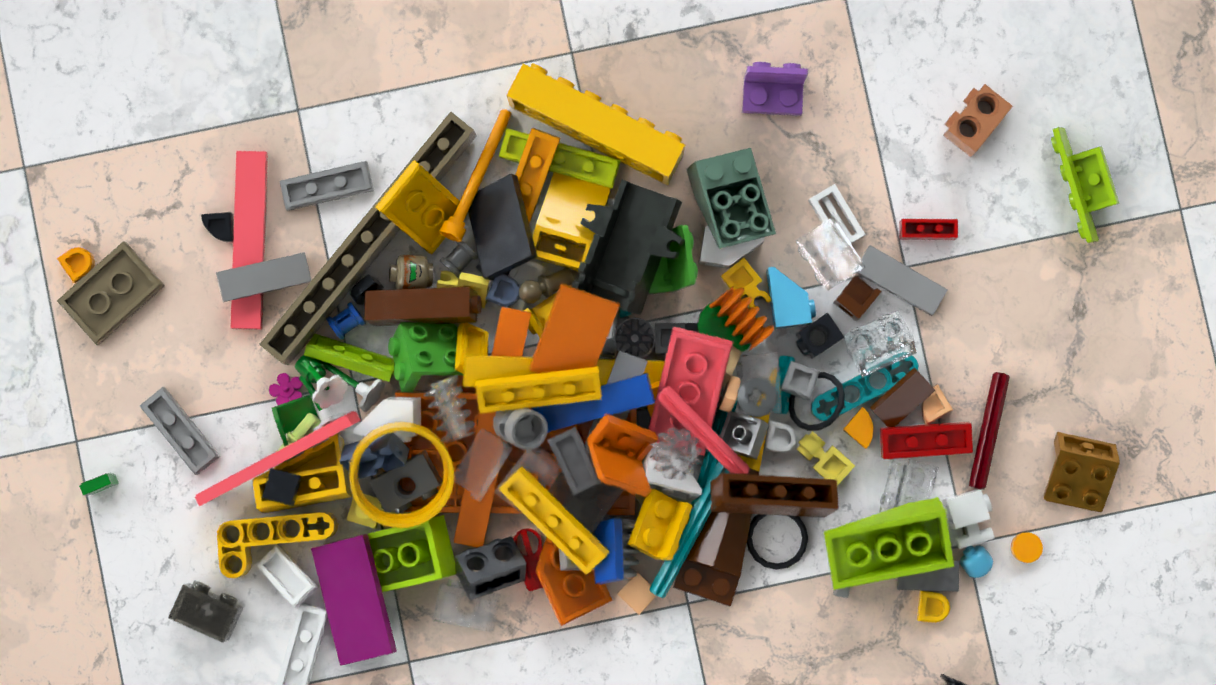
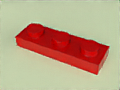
(926, 440)

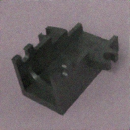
(628, 245)

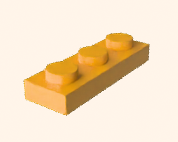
(535, 167)

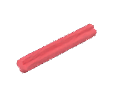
(702, 431)

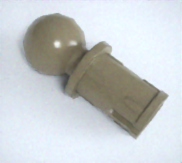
(531, 291)

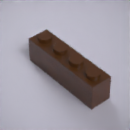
(773, 495)

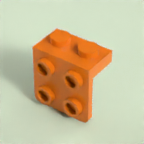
(618, 451)

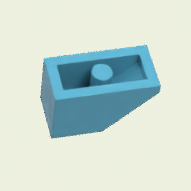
(788, 301)

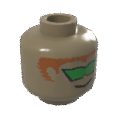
(411, 272)

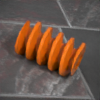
(742, 317)

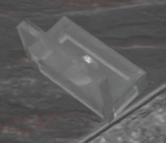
(482, 463)

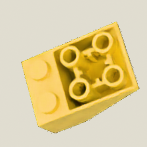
(558, 231)

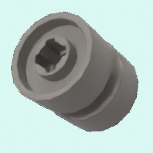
(520, 427)

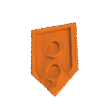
(569, 592)

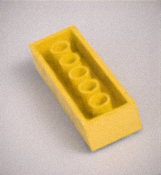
(595, 123)

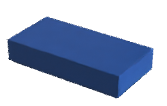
(610, 535)

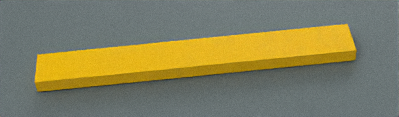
(492, 367)

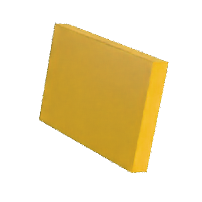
(419, 206)

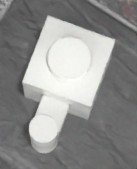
(966, 511)

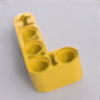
(277, 535)

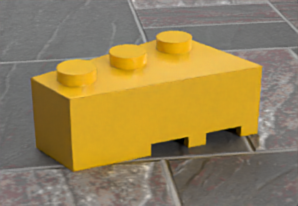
(321, 473)

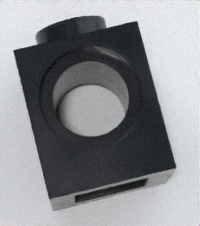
(831, 333)

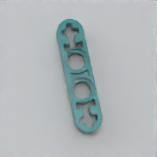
(866, 391)

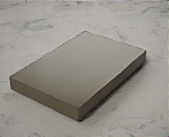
(110, 293)

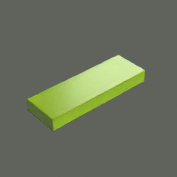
(350, 357)

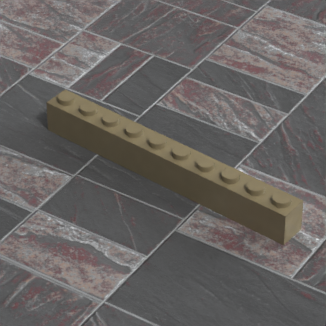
(359, 249)

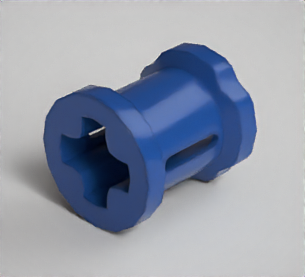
(346, 321)

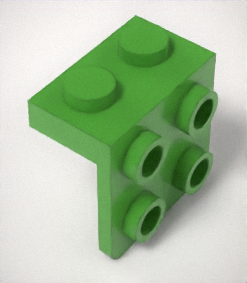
(680, 272)
(421, 351)

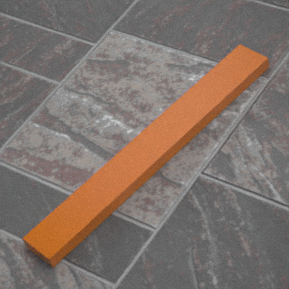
(475, 515)

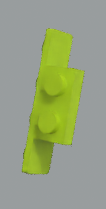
(1088, 180)

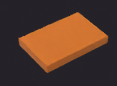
(574, 331)

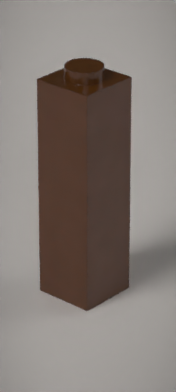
(422, 306)

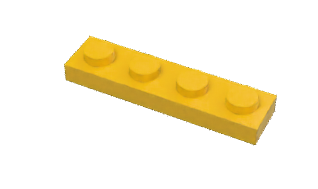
(538, 390)
(554, 520)

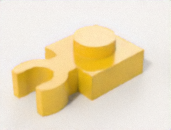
(744, 276)

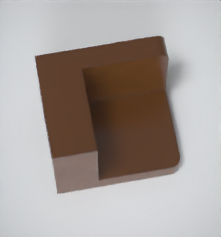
(856, 298)

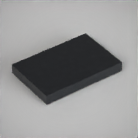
(501, 227)

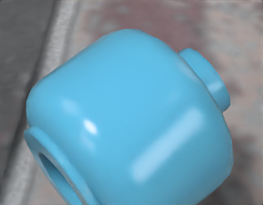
(976, 561)

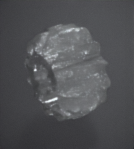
(673, 464)

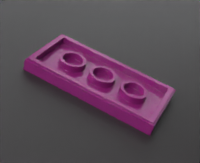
(354, 599)

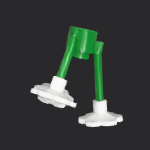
(331, 390)

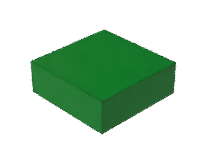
(98, 484)

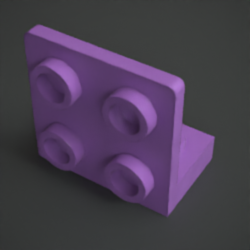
(774, 89)

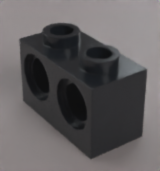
(492, 572)

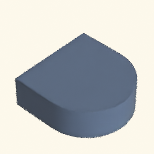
(504, 291)

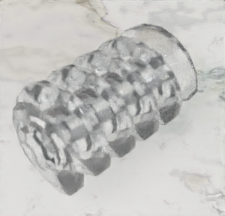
(450, 409)

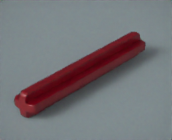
(989, 430)

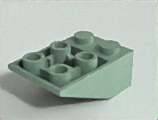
(731, 197)

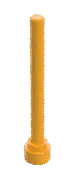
(454, 226)

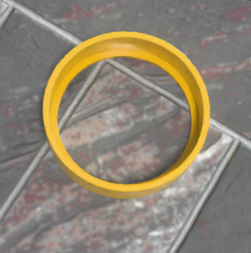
(407, 519)

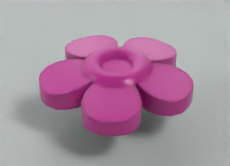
(286, 389)

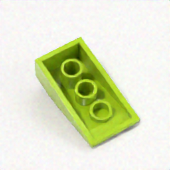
(890, 544)
(412, 554)

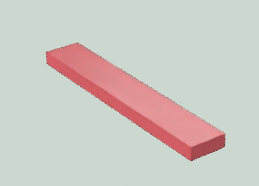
(249, 231)
(277, 458)

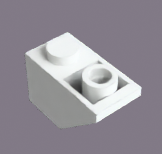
(727, 256)
(391, 411)

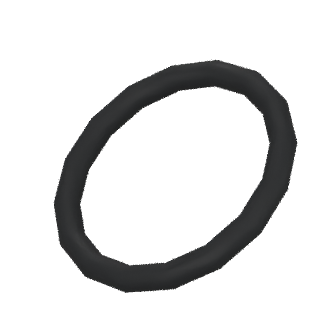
(832, 418)
(792, 561)

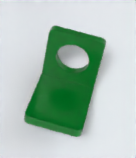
(290, 414)

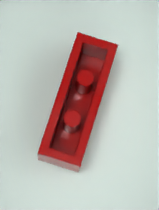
(928, 229)

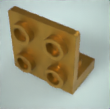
(1082, 472)

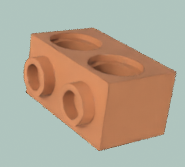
(981, 123)

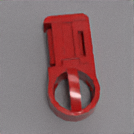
(532, 581)

